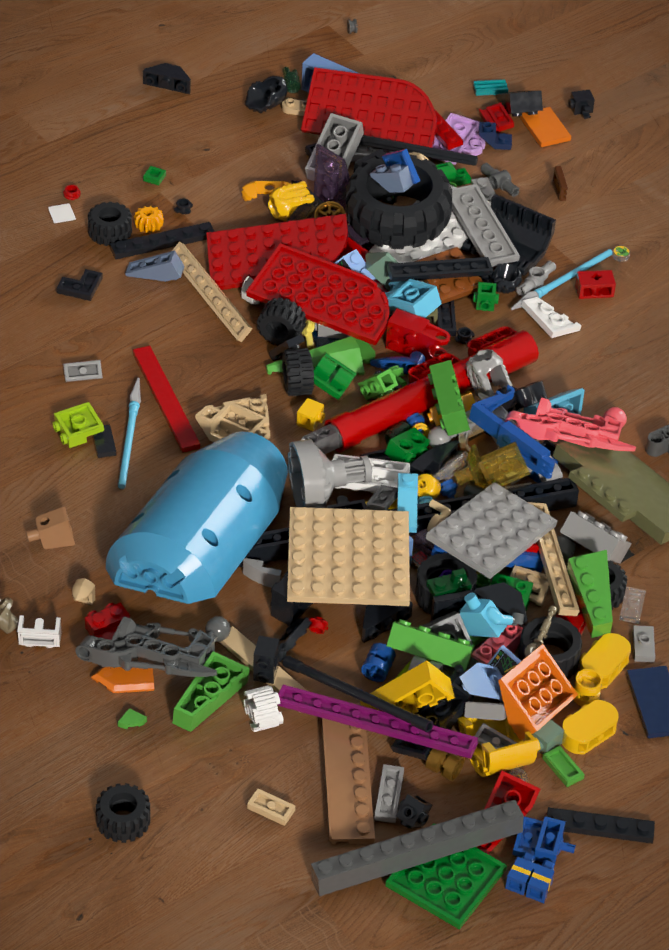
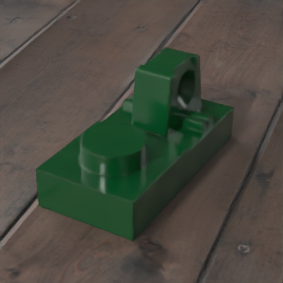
(449, 583)

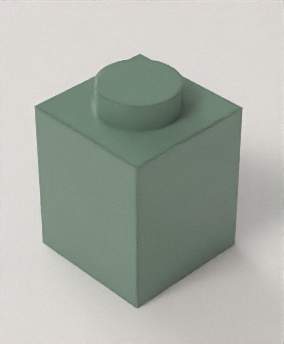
(549, 736)

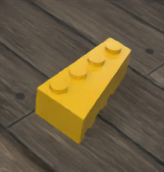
(416, 688)

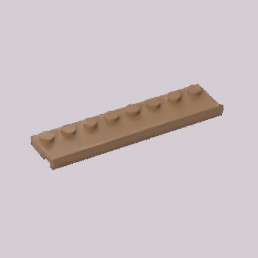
(347, 783)

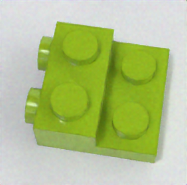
(77, 424)

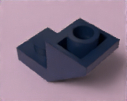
(498, 141)

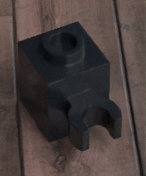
(581, 103)

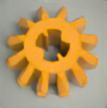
(148, 219)

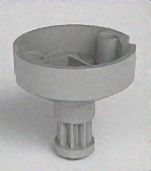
(316, 476)

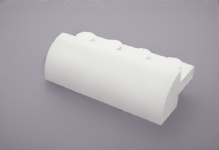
(383, 473)

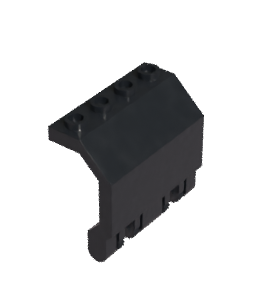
(526, 228)

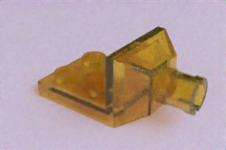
(497, 466)

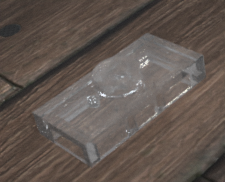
(632, 605)

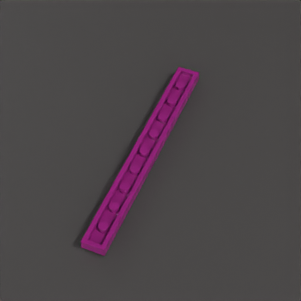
(376, 721)

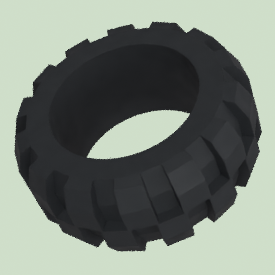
(399, 224)

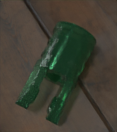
(292, 80)

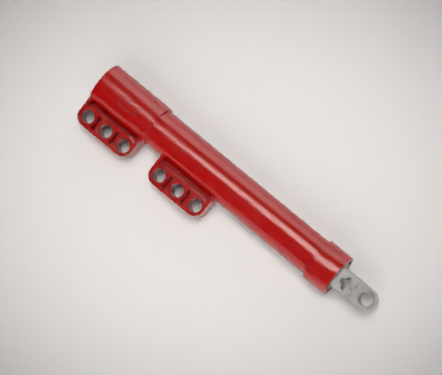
(352, 427)

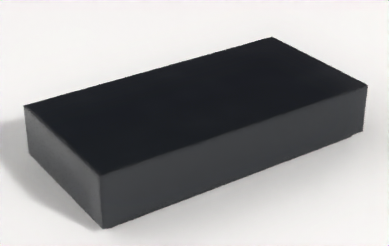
(104, 443)

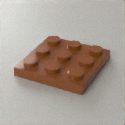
(452, 288)

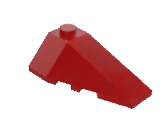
(508, 789)

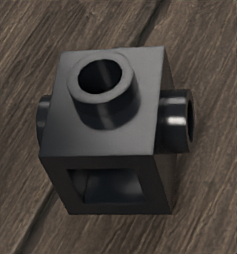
(413, 811)

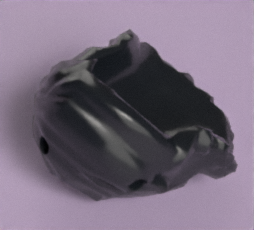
(266, 94)

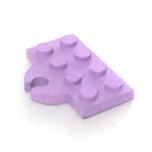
(468, 131)

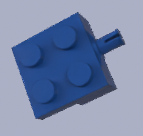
(542, 839)

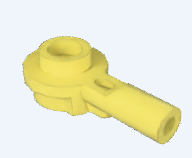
(307, 332)

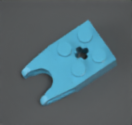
(413, 297)

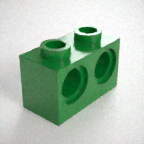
(407, 446)

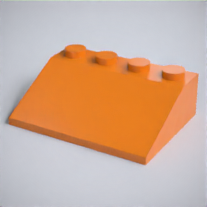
(534, 692)

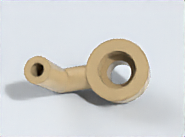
(436, 519)

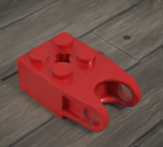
(414, 333)

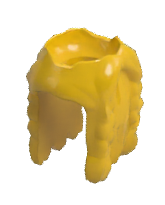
(286, 199)

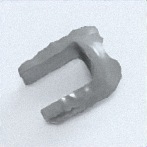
(480, 365)

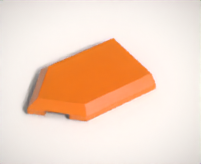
(122, 681)

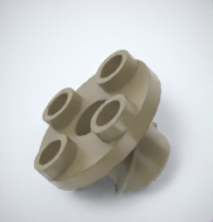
(8, 620)

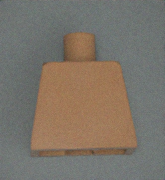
(53, 529)

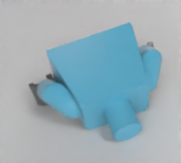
(484, 618)

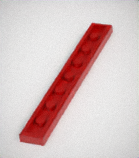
(166, 399)

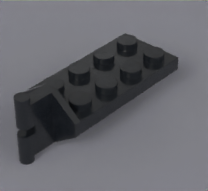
(442, 715)

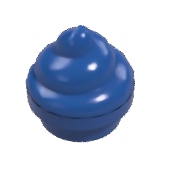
(415, 418)
(448, 488)

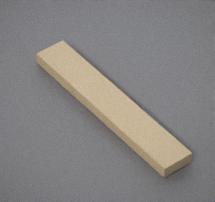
(244, 651)

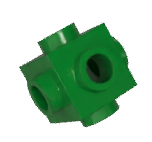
(486, 296)

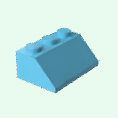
(570, 400)

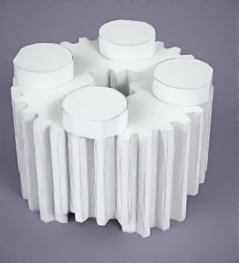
(263, 708)

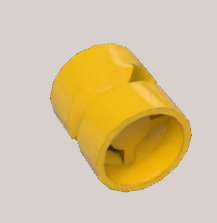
(588, 686)

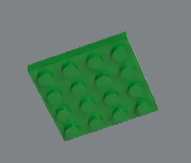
(449, 885)

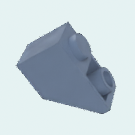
(393, 178)

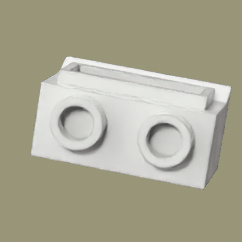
(38, 635)

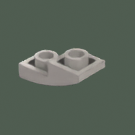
(255, 571)

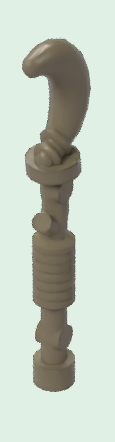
(543, 631)

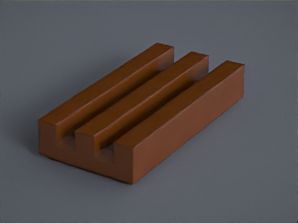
(560, 183)

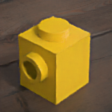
(310, 414)

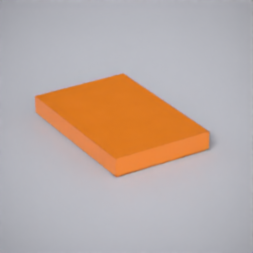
(546, 127)

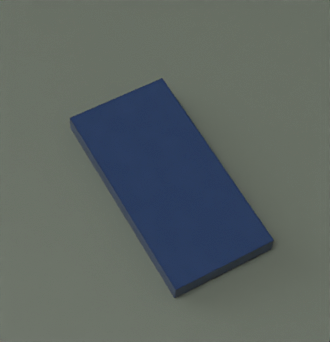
(651, 697)

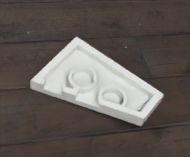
(548, 319)

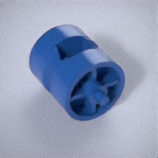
(378, 662)

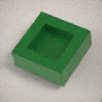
(154, 175)

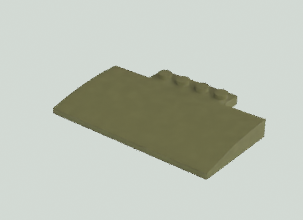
(620, 485)

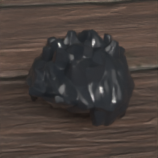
(506, 278)

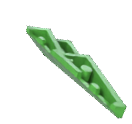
(343, 350)

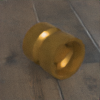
(446, 763)

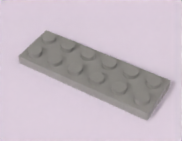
(483, 225)

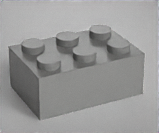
(596, 535)

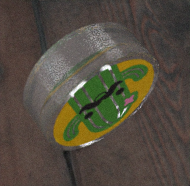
(621, 253)

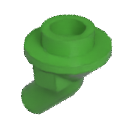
(398, 372)

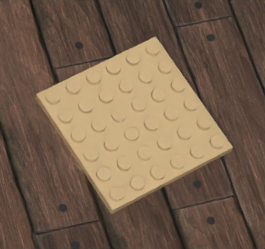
(348, 556)

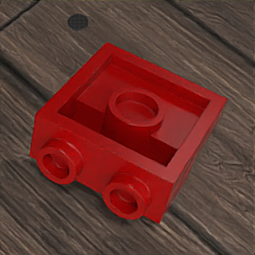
(105, 622)

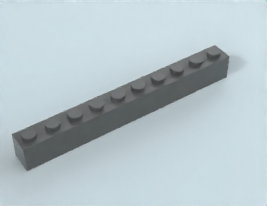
(416, 847)

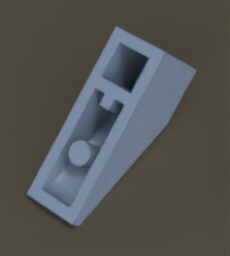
(159, 267)

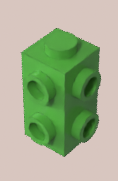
(378, 385)

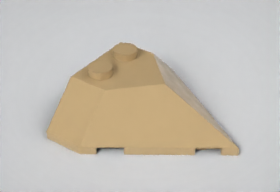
(234, 417)

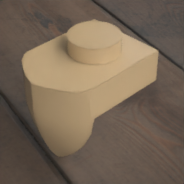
(84, 591)

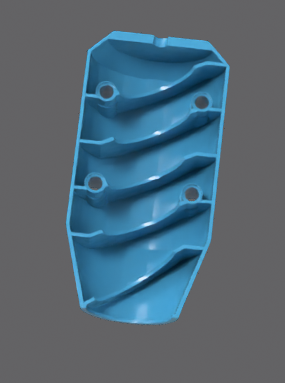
(201, 520)

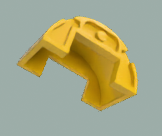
(487, 759)

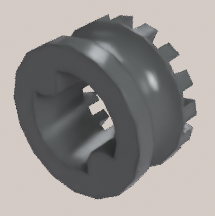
(351, 26)

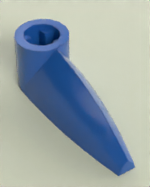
(402, 361)

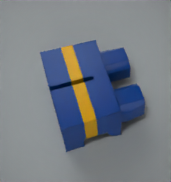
(531, 877)

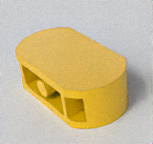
(607, 656)
(589, 726)

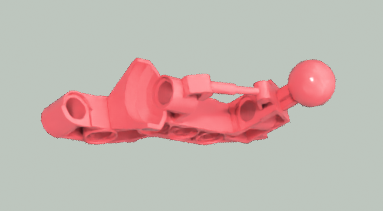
(560, 424)

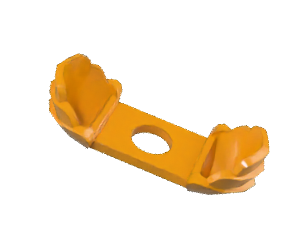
(254, 188)

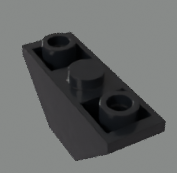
(167, 77)
(505, 599)
(381, 618)

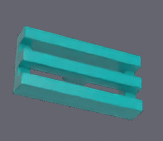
(490, 87)

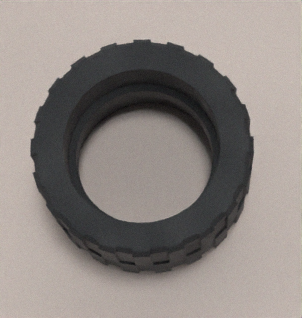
(432, 568)
(560, 634)

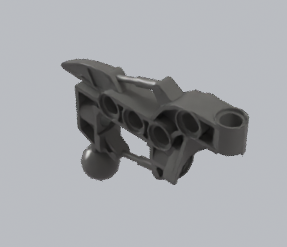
(139, 648)

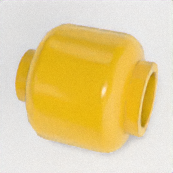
(428, 486)

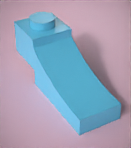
(407, 497)

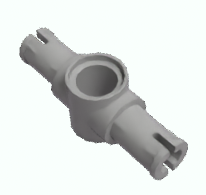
(536, 278)

